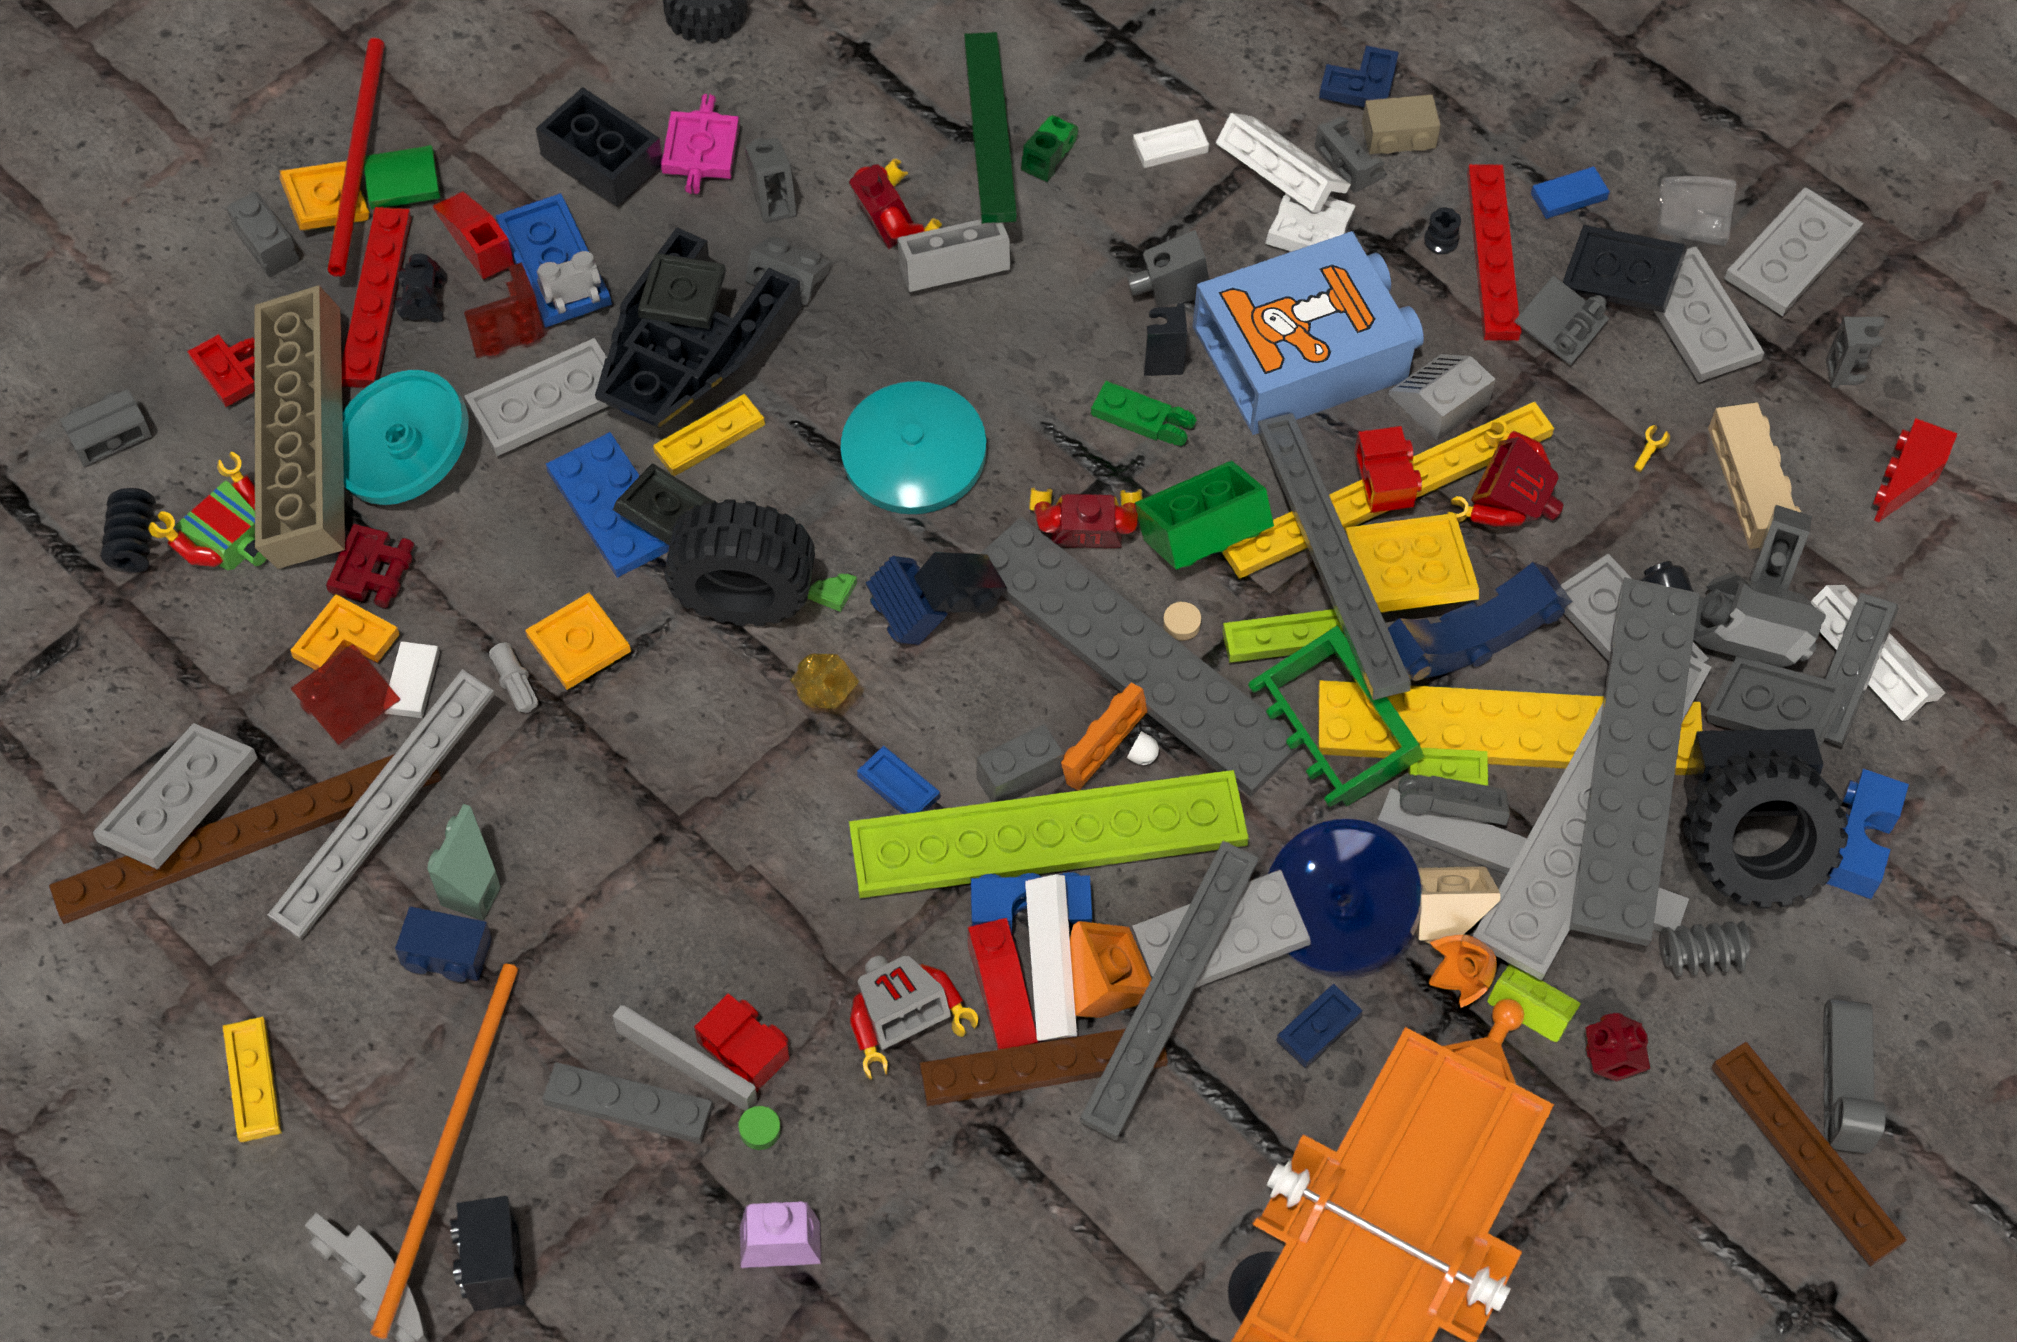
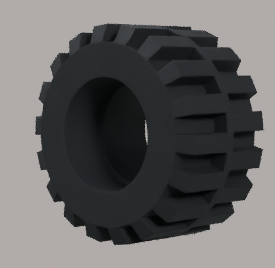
(705, 18)

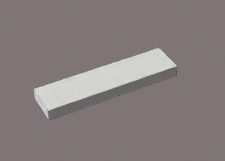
(1051, 958)

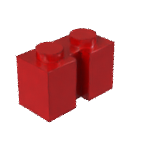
(1386, 470)
(742, 1042)

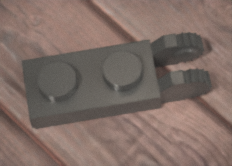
(1454, 798)

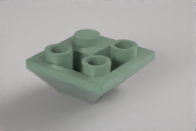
(463, 868)

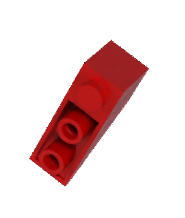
(476, 234)
(1918, 466)

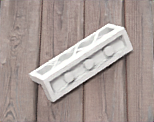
(1280, 161)
(1896, 675)

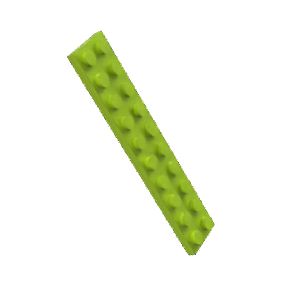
(1047, 833)

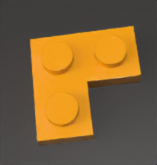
(340, 626)

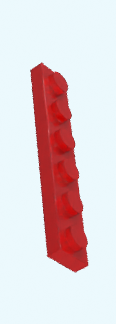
(1493, 252)
(375, 297)

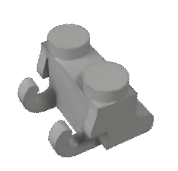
(569, 280)

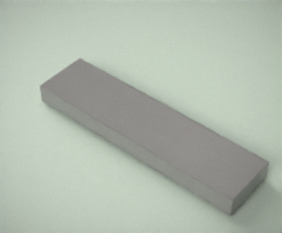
(685, 1058)

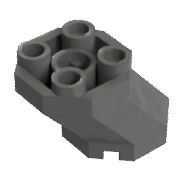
(1757, 621)

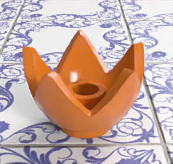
(1466, 967)

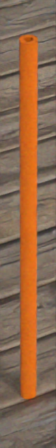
(443, 1153)

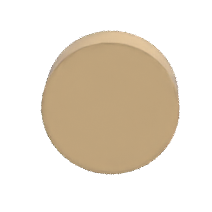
(1182, 621)

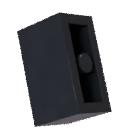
(960, 582)

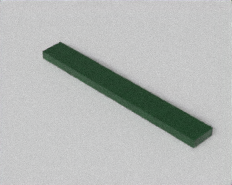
(989, 128)

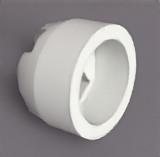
(1144, 750)

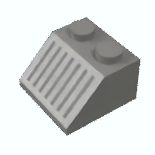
(1445, 393)

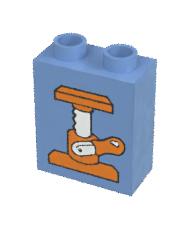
(1306, 330)

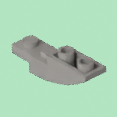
(370, 1269)

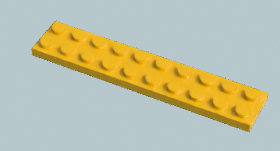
(1507, 724)

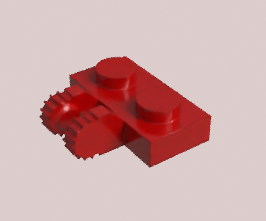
(226, 368)

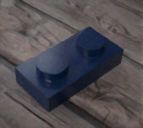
(1319, 1025)

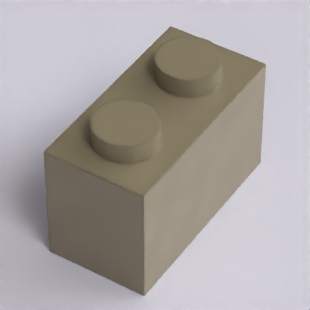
(1400, 124)

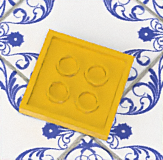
(1415, 562)

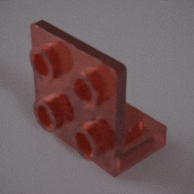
(508, 320)

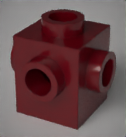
(1617, 1047)

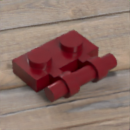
(359, 562)

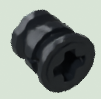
(1443, 231)

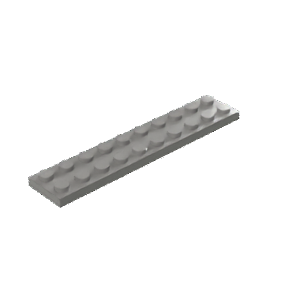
(1541, 883)

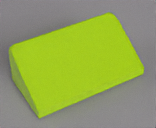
(1544, 1006)

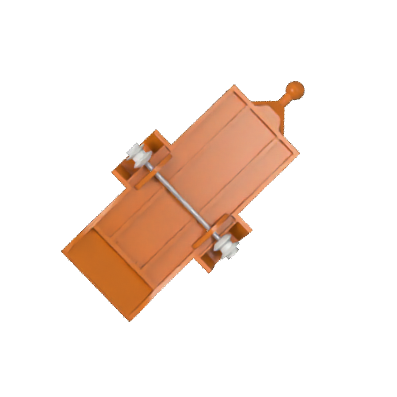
(1403, 1202)

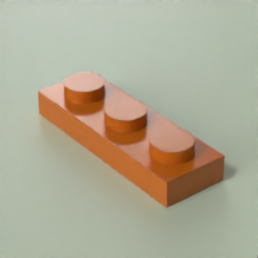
(1104, 736)

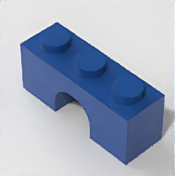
(1872, 804)
(1004, 897)

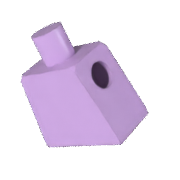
(779, 1235)

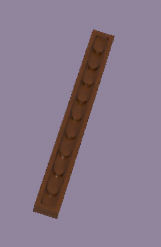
(218, 843)

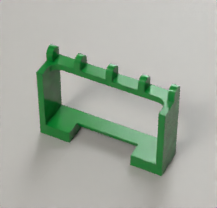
(1299, 662)

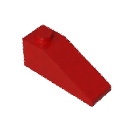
(1001, 983)

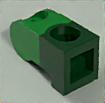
(1048, 147)

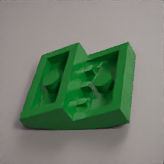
(401, 177)

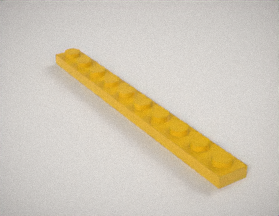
(1436, 466)

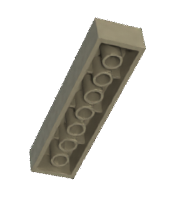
(298, 428)

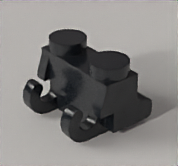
(418, 284)

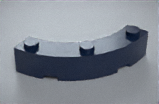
(1477, 632)

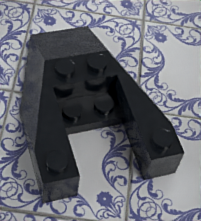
(667, 366)

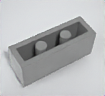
(953, 254)

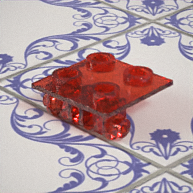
(345, 694)

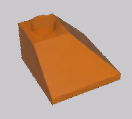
(1106, 969)

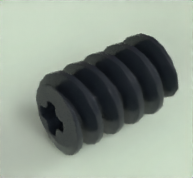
(127, 530)

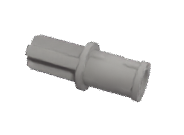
(513, 677)

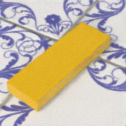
(709, 435)
(251, 1079)

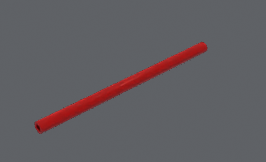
(356, 158)

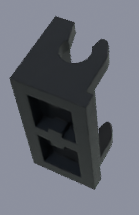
(1166, 342)

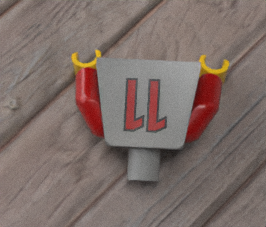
(901, 1001)

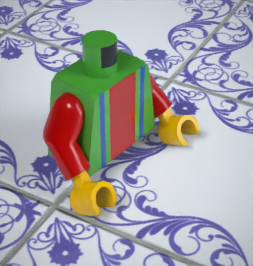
(218, 528)

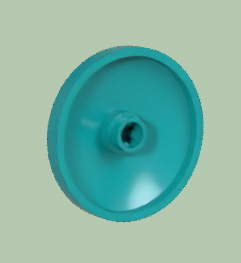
(402, 436)
(913, 447)

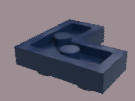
(1357, 86)

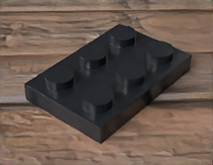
(1624, 268)

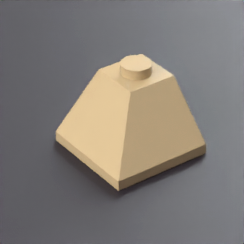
(1454, 900)

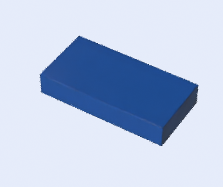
(1570, 192)
(898, 783)

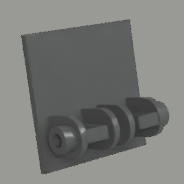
(1563, 319)

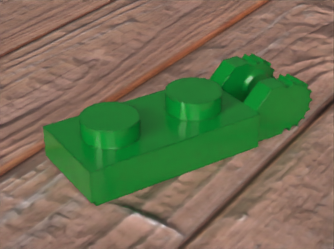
(1142, 414)

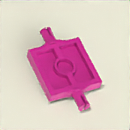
(700, 144)

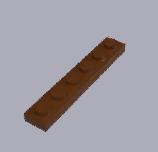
(1020, 1067)
(1809, 1154)

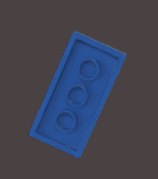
(542, 235)
(591, 483)

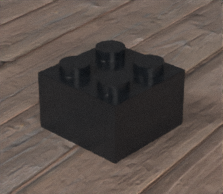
(488, 1253)

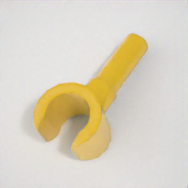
(1650, 447)

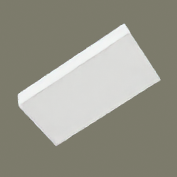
(1170, 143)
(413, 678)

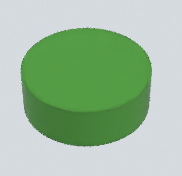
(759, 1127)

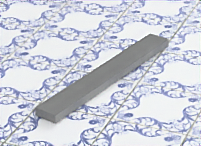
(381, 805)
(1490, 847)

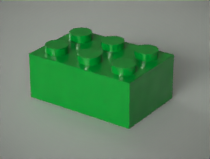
(1204, 514)

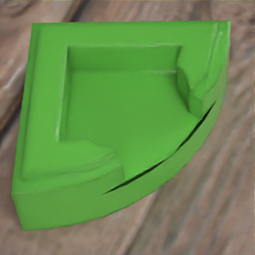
(833, 591)

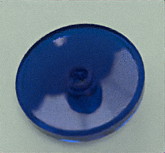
(1356, 863)

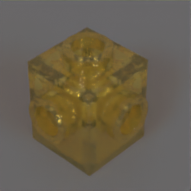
(823, 680)

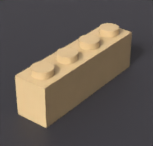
(1750, 467)

